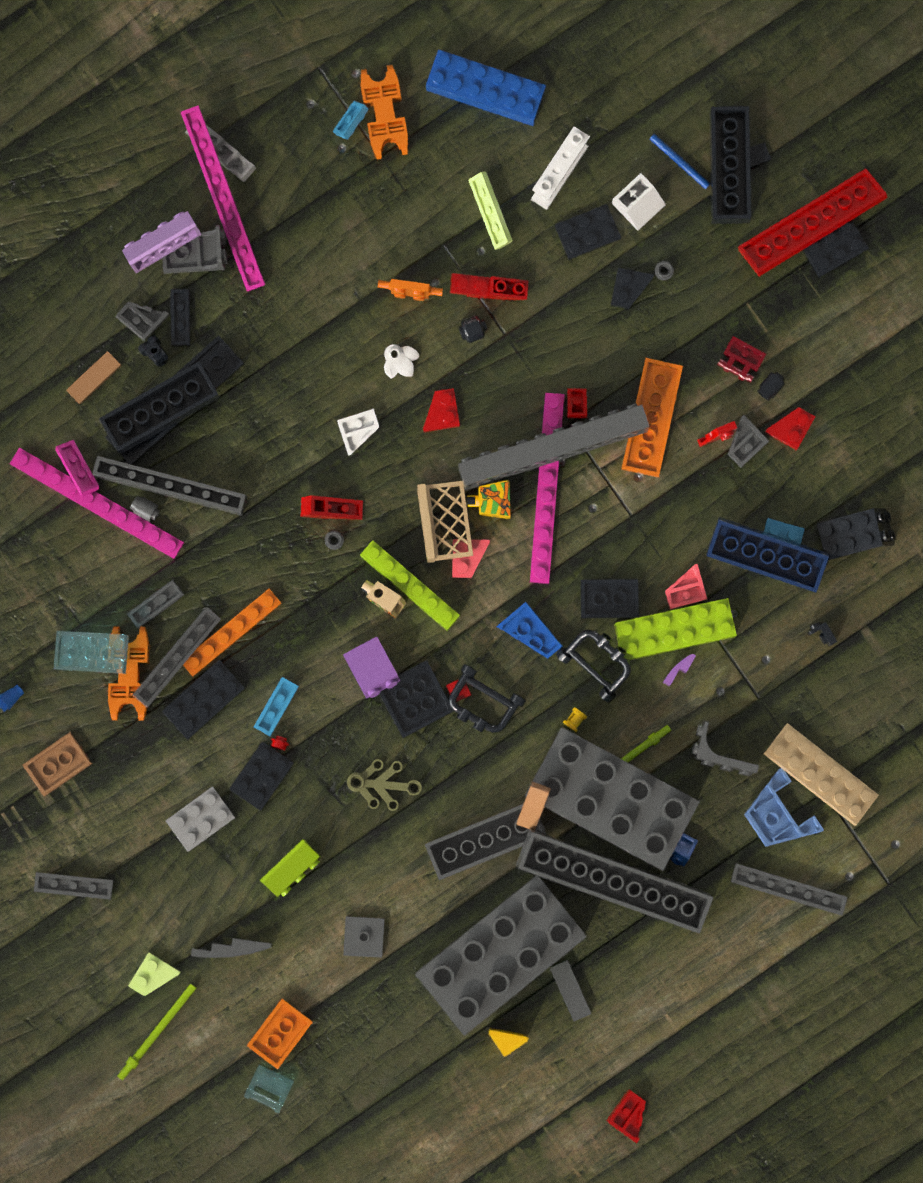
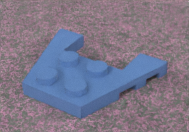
(772, 819)

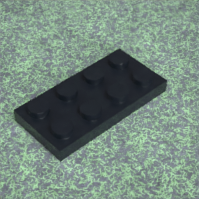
(203, 699)

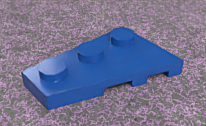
(530, 630)

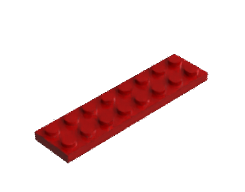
(812, 222)

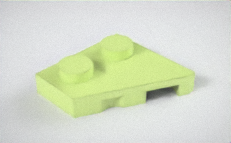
(152, 975)

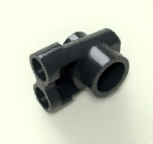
(154, 351)

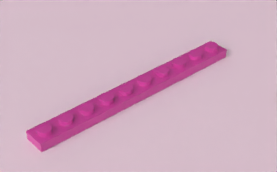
(223, 198)
(546, 496)
(97, 504)

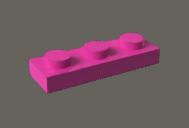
(77, 468)

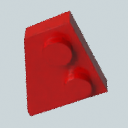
(442, 412)
(792, 428)
(724, 433)
(628, 1115)

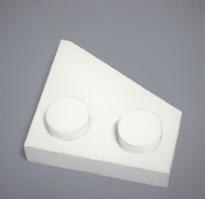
(357, 429)

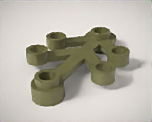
(380, 784)

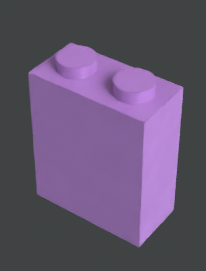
(371, 668)

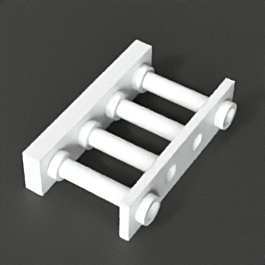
(560, 168)

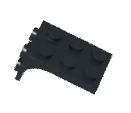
(856, 533)

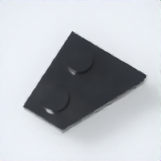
(629, 287)

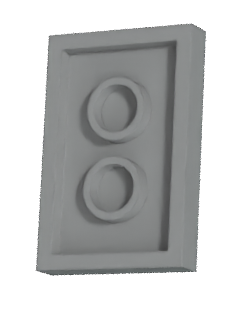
(200, 819)

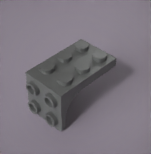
(199, 254)
(708, 758)

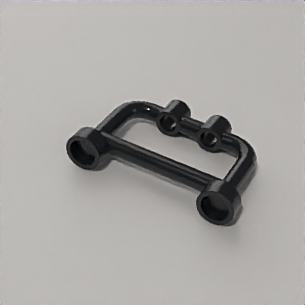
(602, 641)
(465, 715)

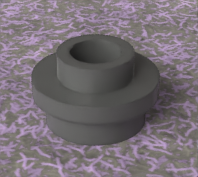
(664, 264)
(329, 536)

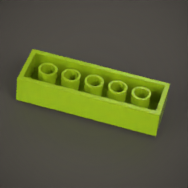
(676, 629)

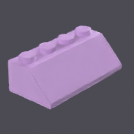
(161, 241)

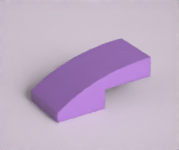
(682, 666)

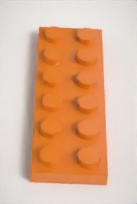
(658, 396)

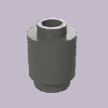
(145, 508)

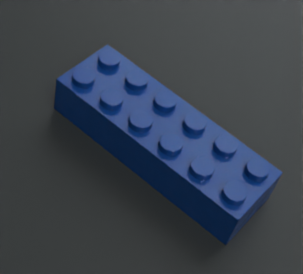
(485, 87)

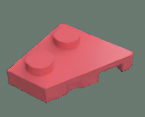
(466, 566)
(686, 590)

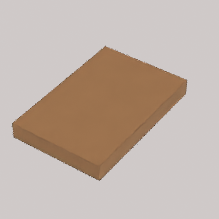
(57, 764)

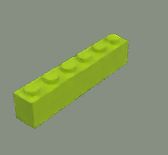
(410, 585)

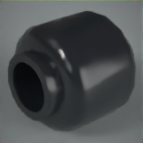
(472, 329)

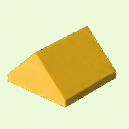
(507, 1040)

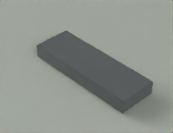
(155, 604)
(570, 990)

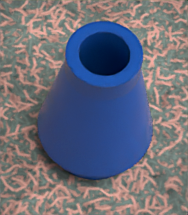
(10, 697)

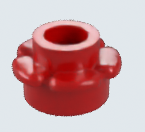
(279, 743)

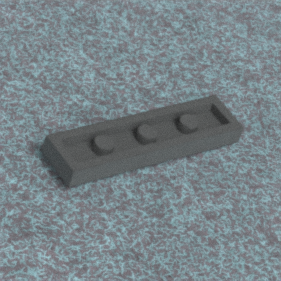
(73, 885)

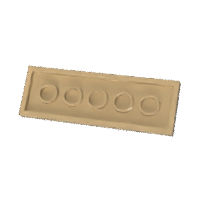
(821, 774)

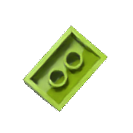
(291, 868)

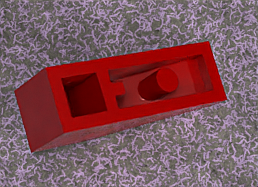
(331, 508)

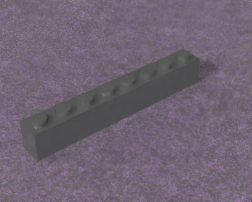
(169, 485)

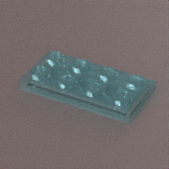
(91, 652)

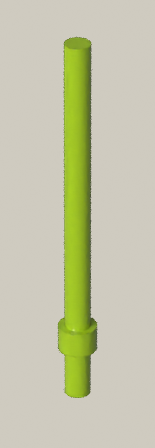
(653, 739)
(132, 1061)

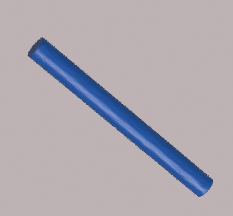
(678, 160)

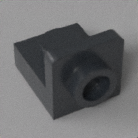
(826, 634)

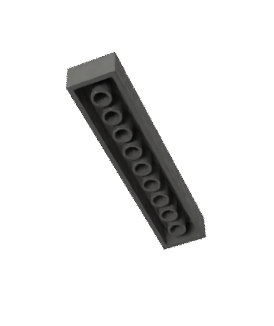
(553, 447)
(614, 880)

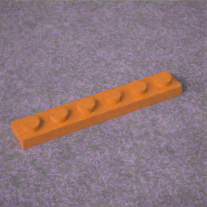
(231, 632)

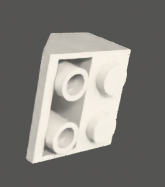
(638, 202)

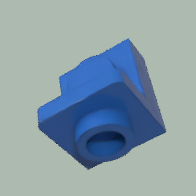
(683, 850)

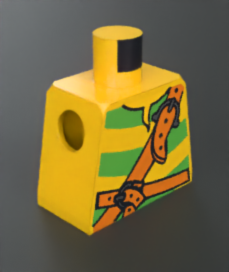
(492, 500)

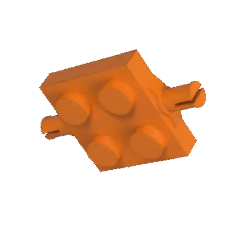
(417, 290)

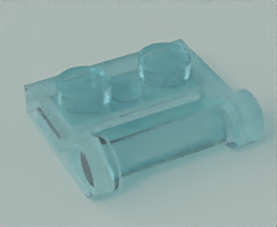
(272, 1083)

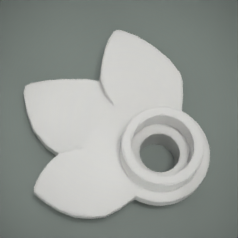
(402, 362)

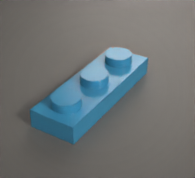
(276, 706)

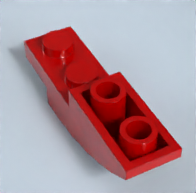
(489, 288)

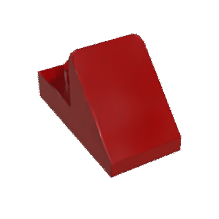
(576, 403)

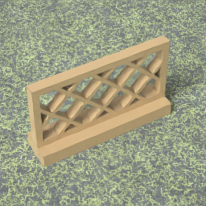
(428, 522)

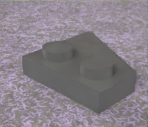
(141, 319)
(746, 442)

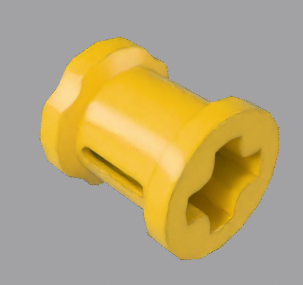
(574, 719)

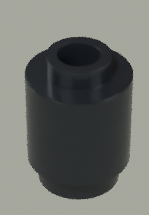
(771, 385)

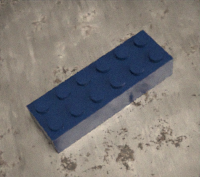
(767, 554)

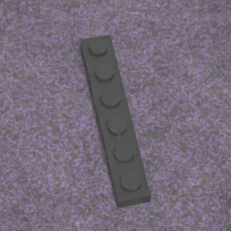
(176, 657)
(788, 889)

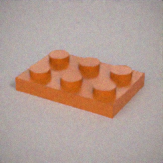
(279, 1033)

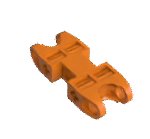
(387, 127)
(130, 681)

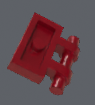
(745, 355)

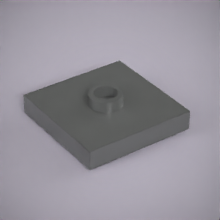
(364, 937)

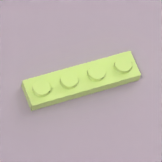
(490, 210)

